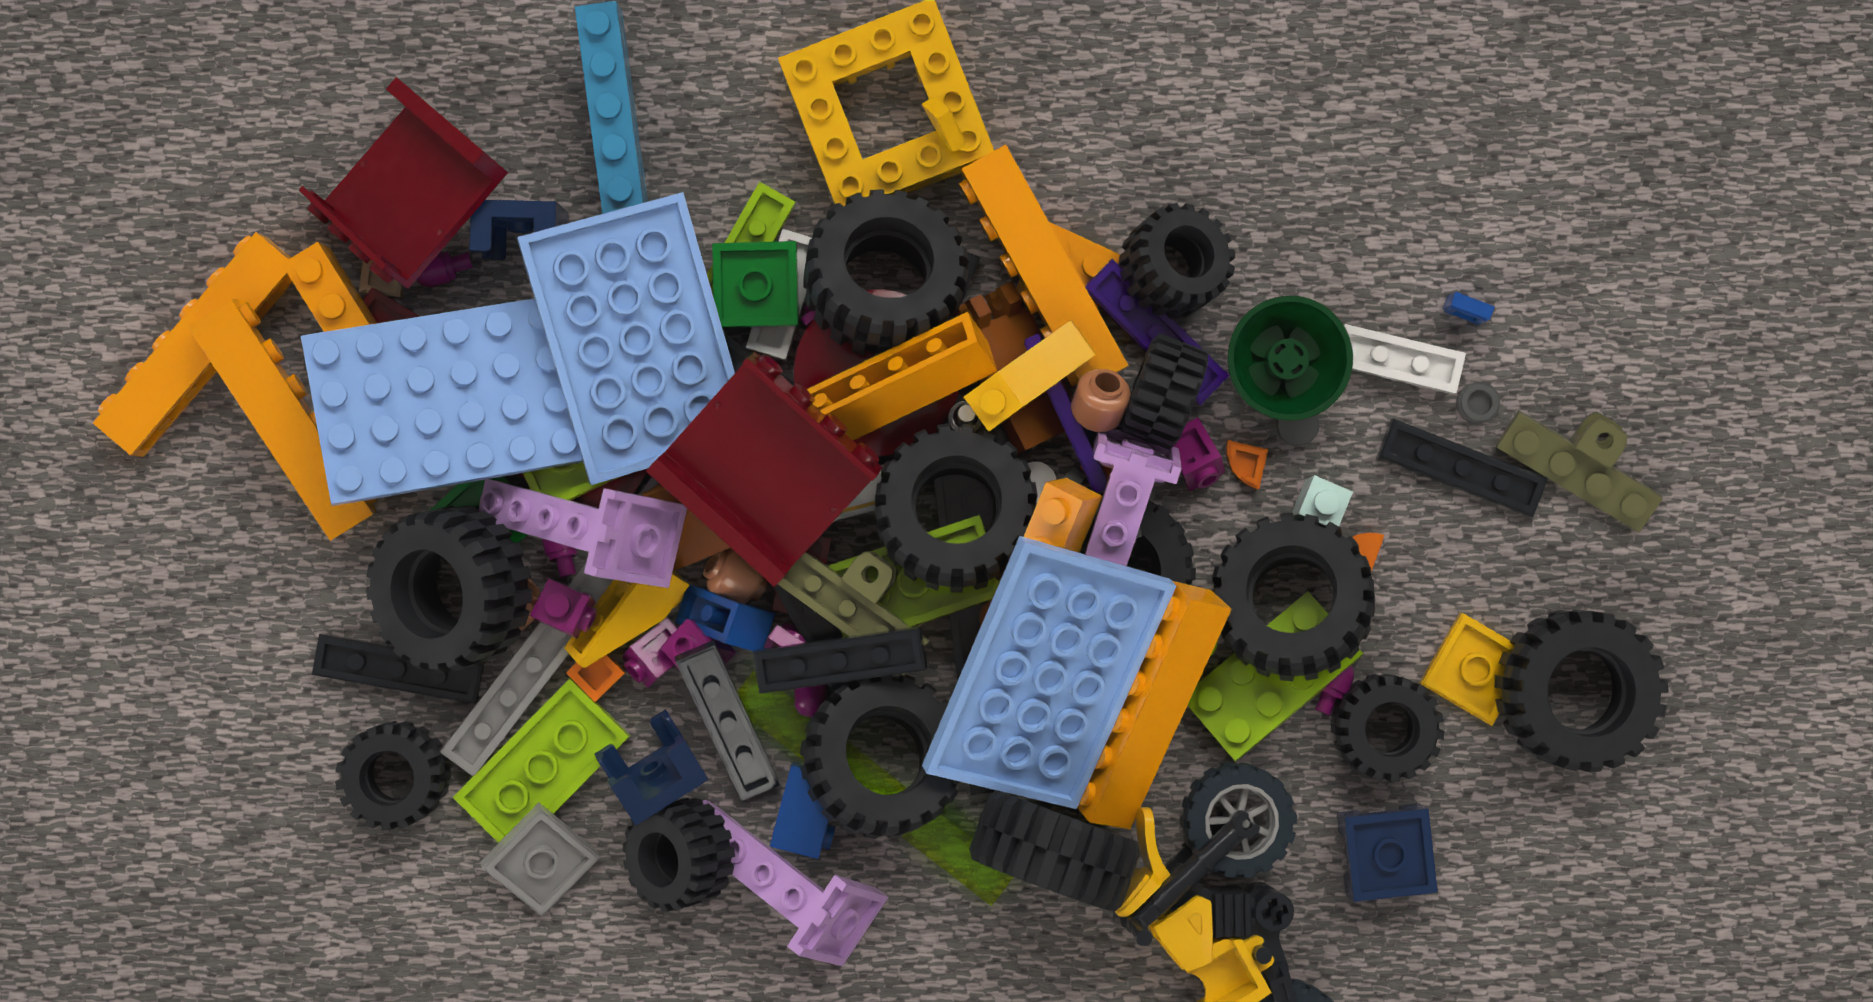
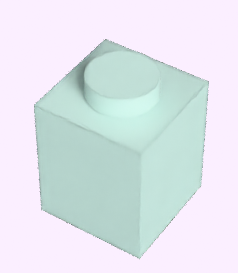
(1323, 500)

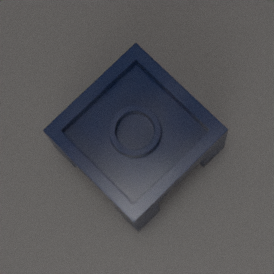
(496, 217)
(657, 777)
(1388, 853)

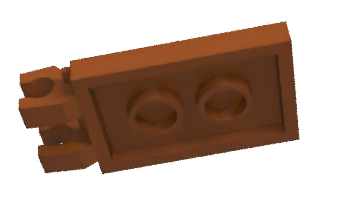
(1006, 339)

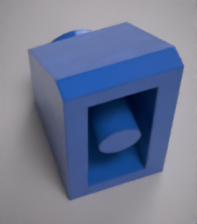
(725, 618)
(799, 822)

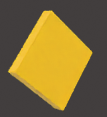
(1467, 667)

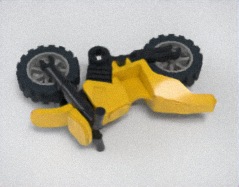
(1215, 928)

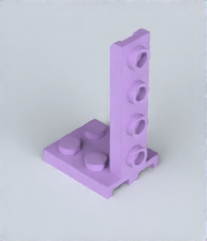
(1134, 470)
(625, 537)
(827, 919)

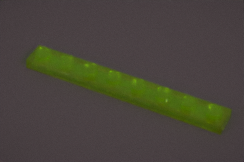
(938, 839)

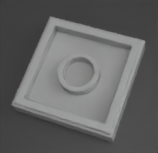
(540, 859)

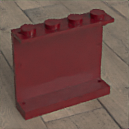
(408, 191)
(765, 467)

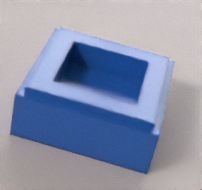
(1468, 308)

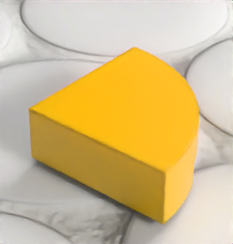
(944, 123)

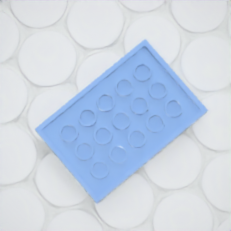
(628, 329)
(437, 401)
(1048, 673)

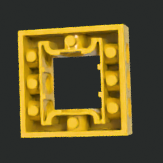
(880, 43)

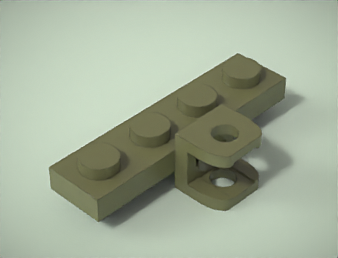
(1583, 464)
(849, 599)

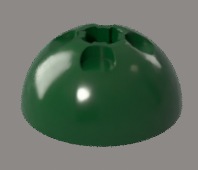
(1313, 361)

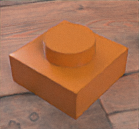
(597, 677)

